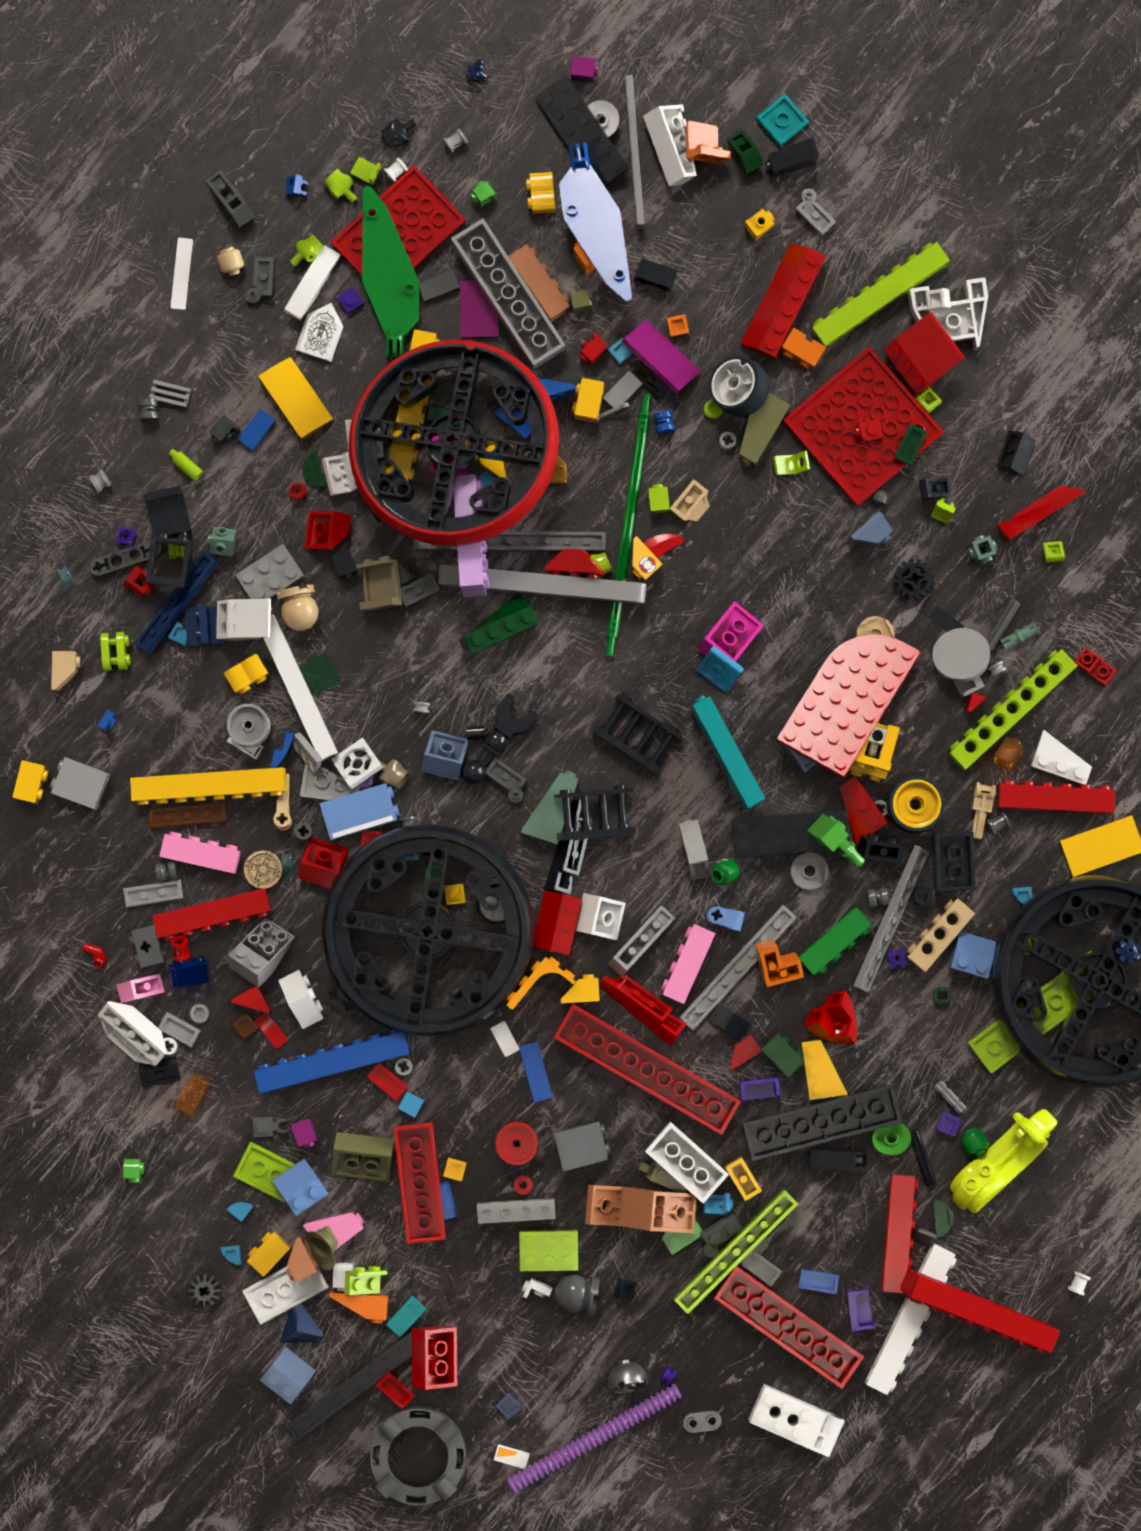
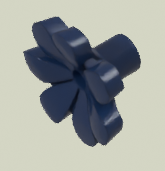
(476, 71)
(1124, 951)

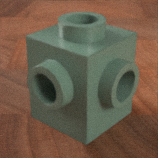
(222, 541)
(984, 542)

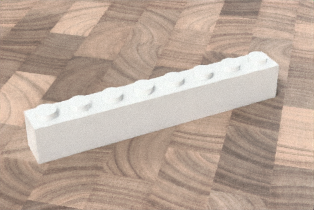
(907, 1325)

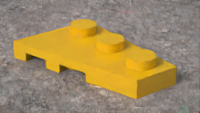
(820, 1072)

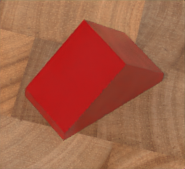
(253, 999)

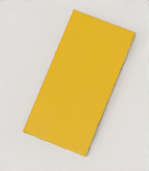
(1101, 846)

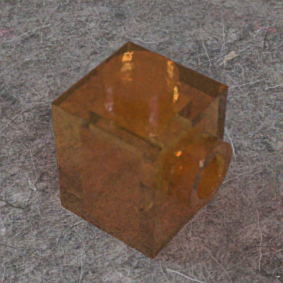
(1008, 753)

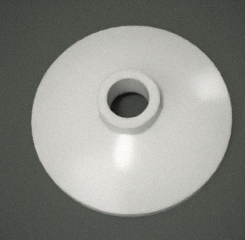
(605, 109)

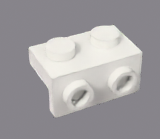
(339, 474)

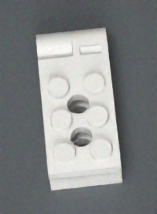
(812, 1429)

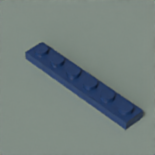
(176, 603)

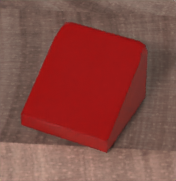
(973, 701)

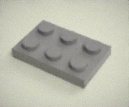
(270, 574)

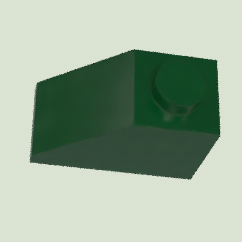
(745, 151)

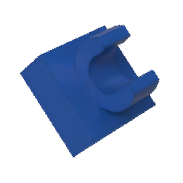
(294, 184)

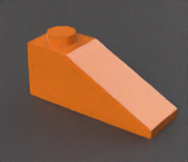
(367, 1305)

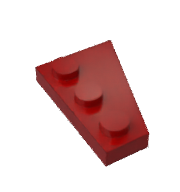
(862, 810)

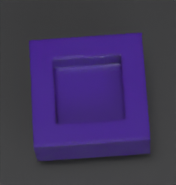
(350, 300)
(948, 1123)

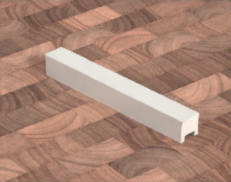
(299, 692)

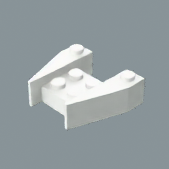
(964, 317)

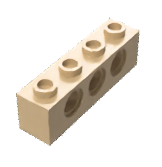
(962, 914)

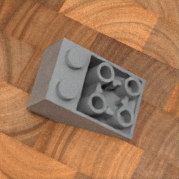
(260, 952)

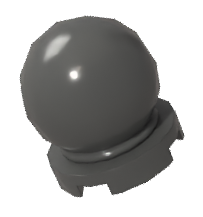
(575, 1294)

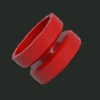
(516, 1131)

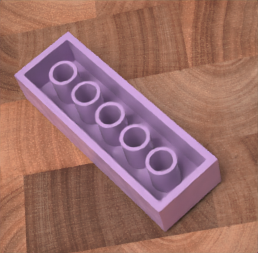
(471, 557)

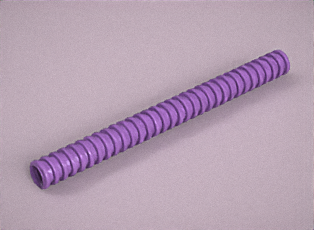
(593, 1438)

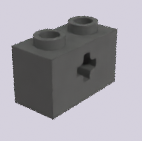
(155, 954)

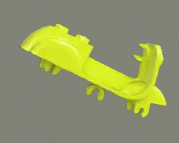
(1003, 1161)

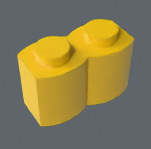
(541, 193)
(246, 674)

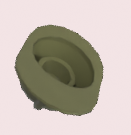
(323, 1246)

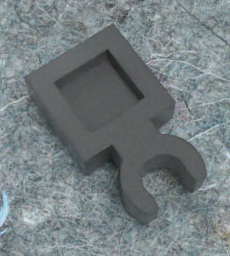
(265, 1126)

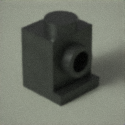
(223, 430)

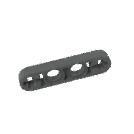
(126, 560)

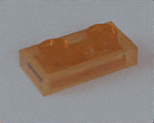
(192, 1094)

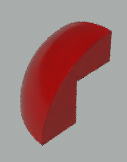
(834, 1019)

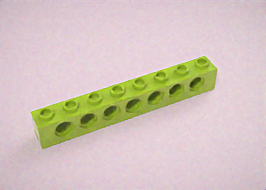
(1064, 665)

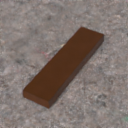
(187, 815)

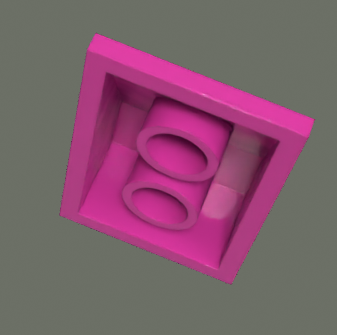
(732, 632)

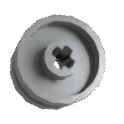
(252, 714)

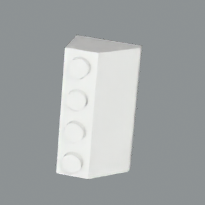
(686, 1162)

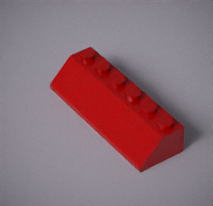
(783, 301)

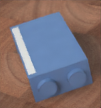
(359, 811)

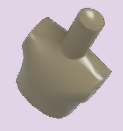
(393, 774)

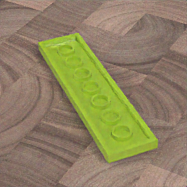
(993, 1043)

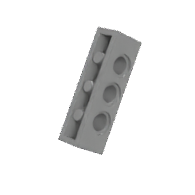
(516, 1210)

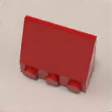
(924, 353)

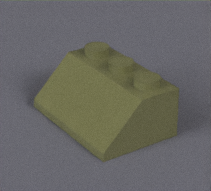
(362, 1157)

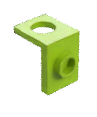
(366, 170)
(791, 464)

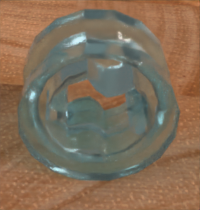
(65, 574)
(287, 860)

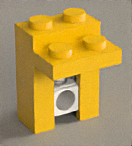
(872, 767)

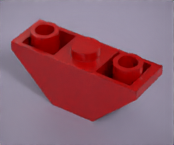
(574, 563)

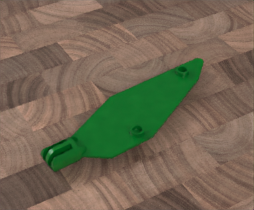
(388, 274)

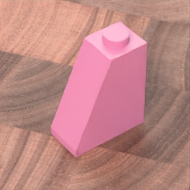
(342, 1226)

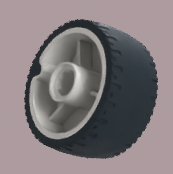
(738, 386)

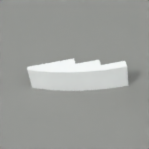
(312, 283)

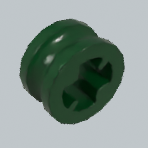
(941, 989)

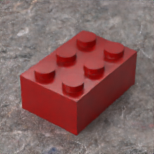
(434, 1357)

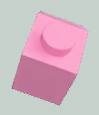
(140, 988)

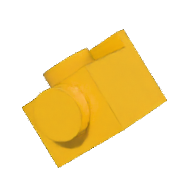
(757, 230)

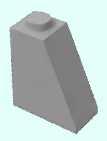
(694, 849)

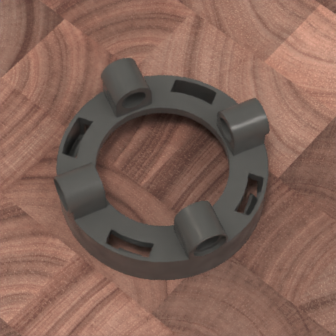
(449, 1433)

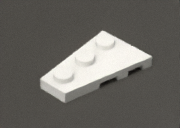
(1059, 760)

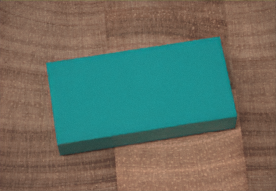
(406, 1316)

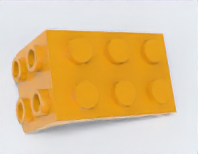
(546, 966)

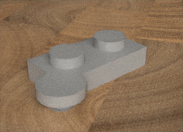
(814, 213)

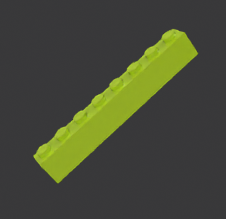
(880, 295)
(735, 1251)

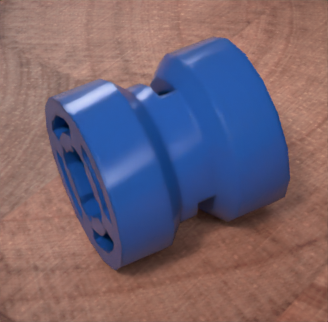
(664, 421)

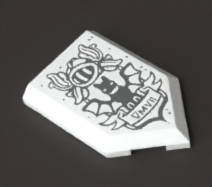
(320, 333)

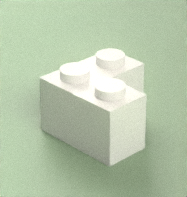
(301, 999)

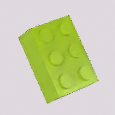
(548, 1250)

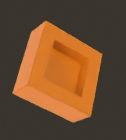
(677, 325)

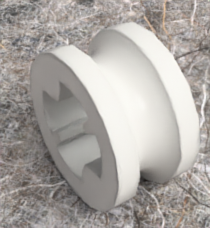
(171, 1040)

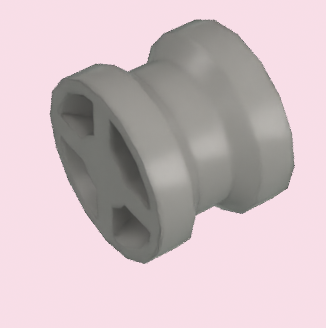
(100, 480)

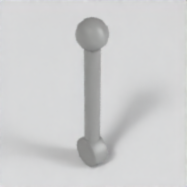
(613, 410)

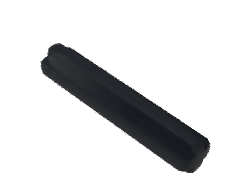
(922, 1157)

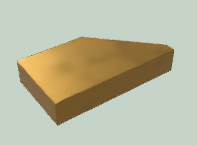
(560, 472)

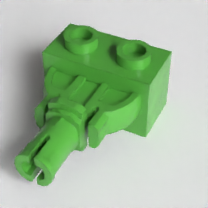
(832, 835)

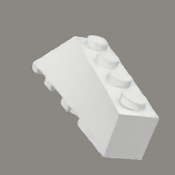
(669, 139)

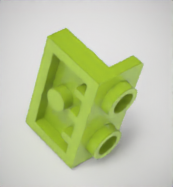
(363, 1281)

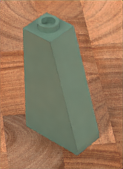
(548, 816)

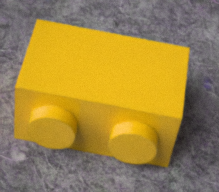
(589, 400)
(30, 782)
(742, 1178)
(268, 1253)

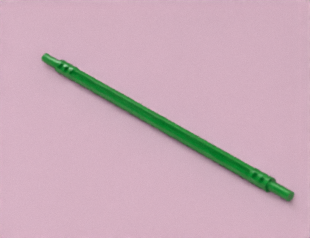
(629, 517)

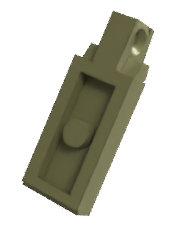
(659, 1175)

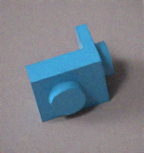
(718, 1205)

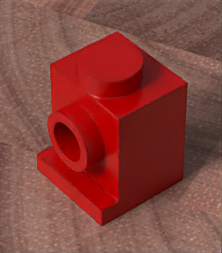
(593, 349)
(135, 576)

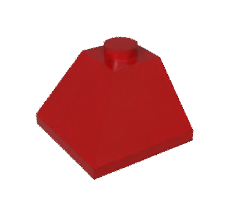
(326, 529)

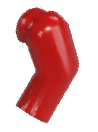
(97, 954)

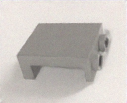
(79, 783)

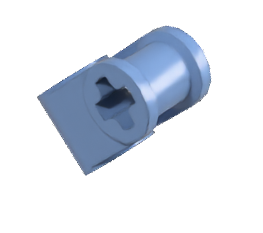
(729, 918)

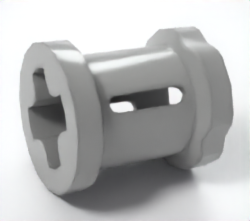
(455, 140)

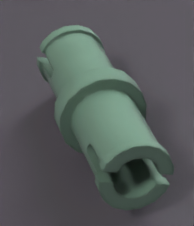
(1019, 636)

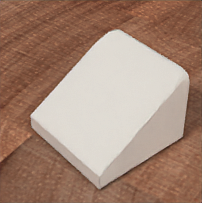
(938, 299)

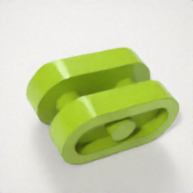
(122, 659)

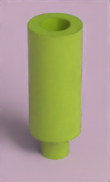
(186, 465)

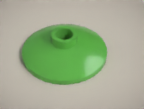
(897, 1133)

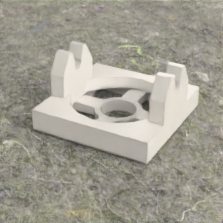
(374, 765)

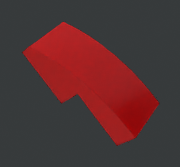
(1095, 666)

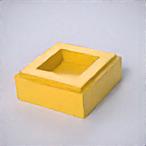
(454, 1169)

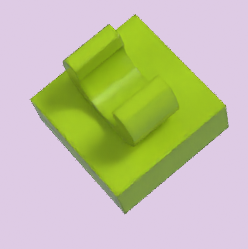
(943, 511)

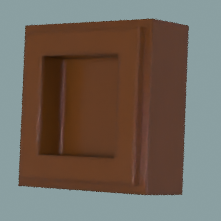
(245, 1026)

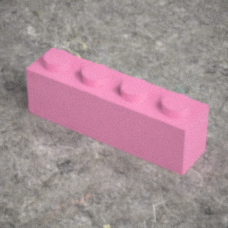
(200, 853)
(688, 964)

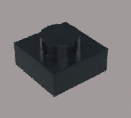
(625, 1289)

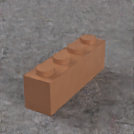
(540, 284)

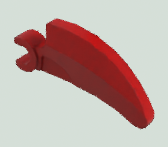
(662, 543)

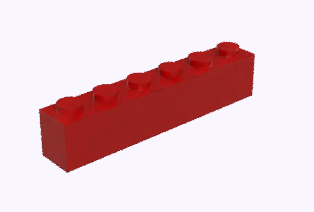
(1056, 798)
(212, 913)
(898, 1232)

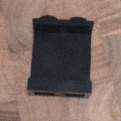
(168, 512)

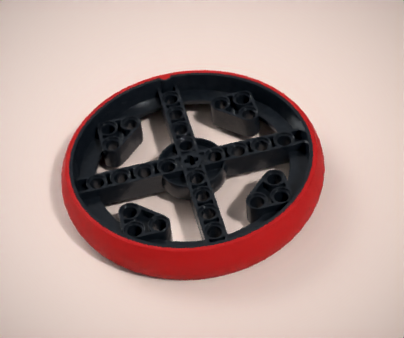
(486, 521)

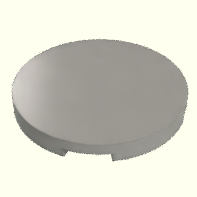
(961, 654)

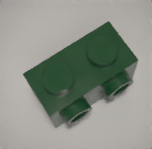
(782, 1054)

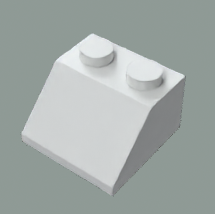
(600, 916)

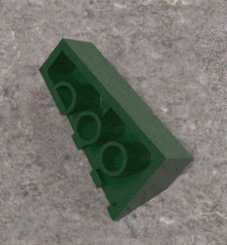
(505, 623)

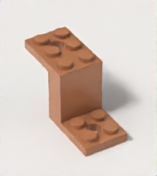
(640, 1208)

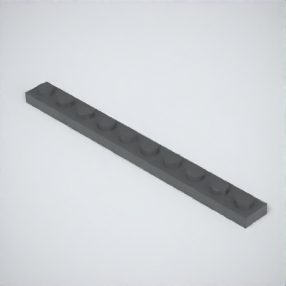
(533, 542)

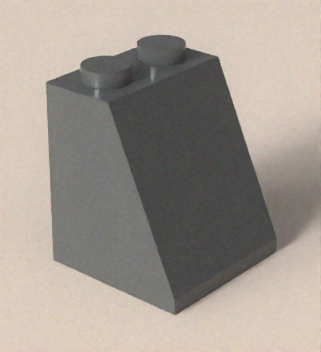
(581, 1145)

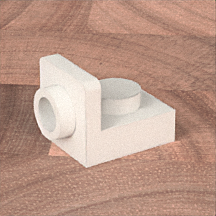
(539, 1288)

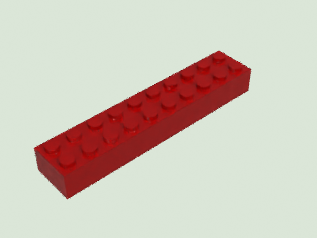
(647, 1069)

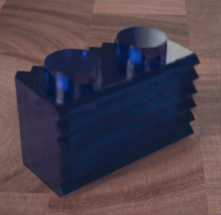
(189, 973)

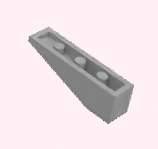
(641, 941)

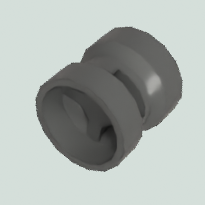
(147, 409)
(163, 874)
(877, 897)

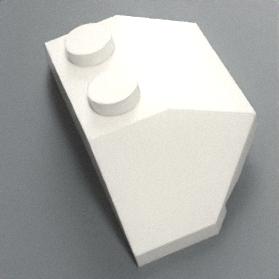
(133, 1033)

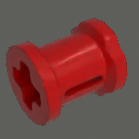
(181, 951)

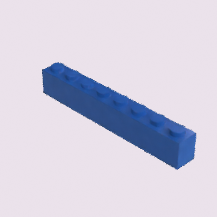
(331, 1062)

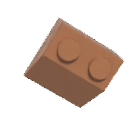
(301, 1261)

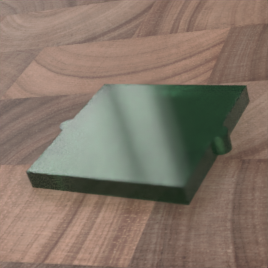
(319, 674)

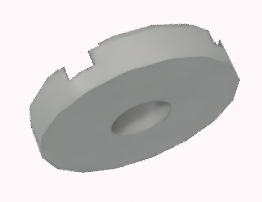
(814, 860)

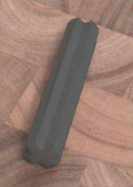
(1002, 623)

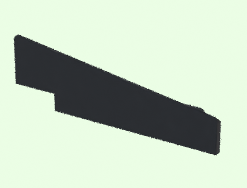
(568, 856)

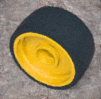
(930, 800)

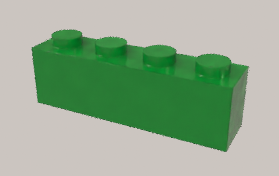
(834, 941)

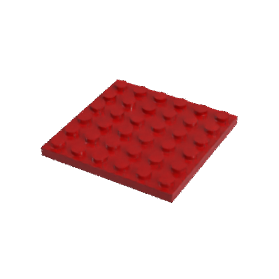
(860, 393)

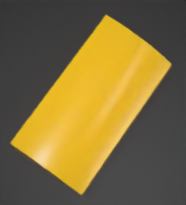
(295, 398)

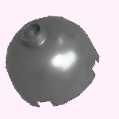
(626, 1377)

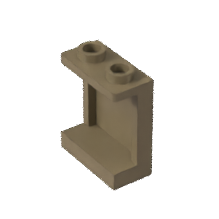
(380, 583)

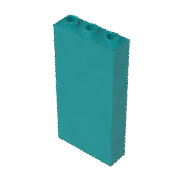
(727, 752)

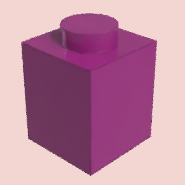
(583, 69)
(304, 1133)

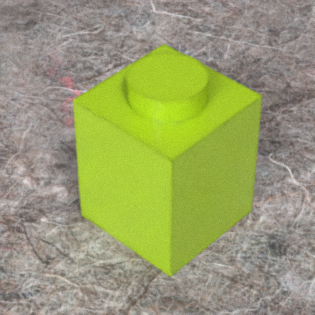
(658, 499)

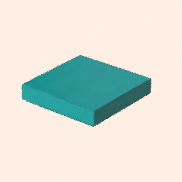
(782, 120)

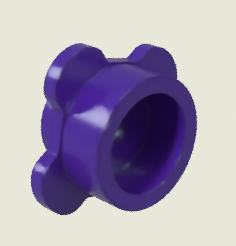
(121, 536)
(893, 962)

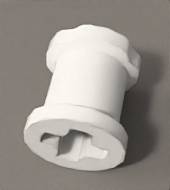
(395, 170)
(1079, 1283)

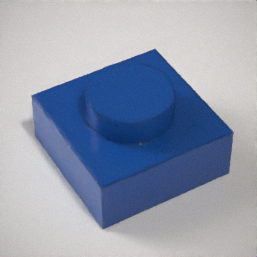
(107, 720)

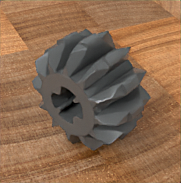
(208, 1296)

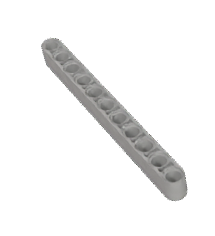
(553, 585)

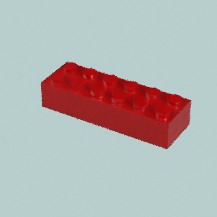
(420, 1182)

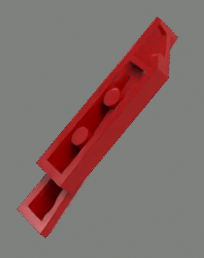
(1038, 511)
(644, 1006)

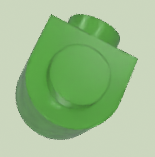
(482, 193)
(133, 1169)

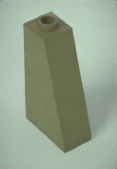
(761, 429)

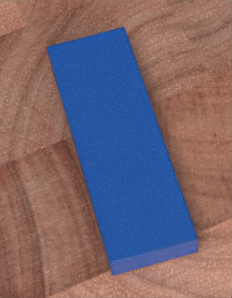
(535, 1072)

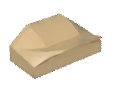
(691, 503)

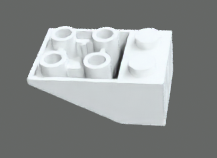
(243, 619)

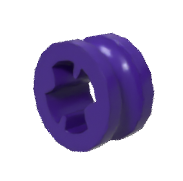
(668, 1375)

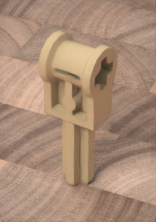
(982, 804)
(283, 809)

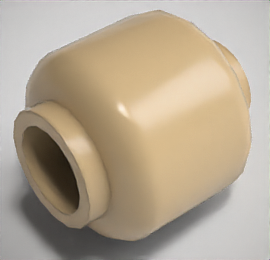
(230, 261)

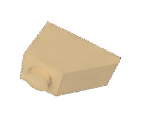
(64, 667)

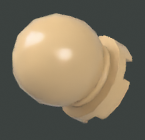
(298, 609)

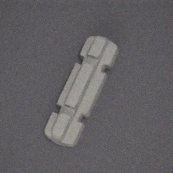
(950, 1097)

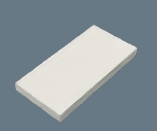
(279, 1293)

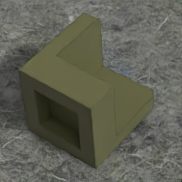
(580, 301)

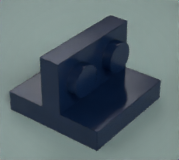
(202, 626)

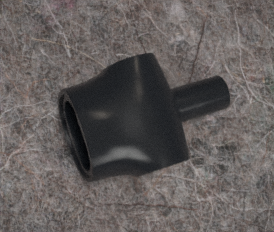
(396, 133)

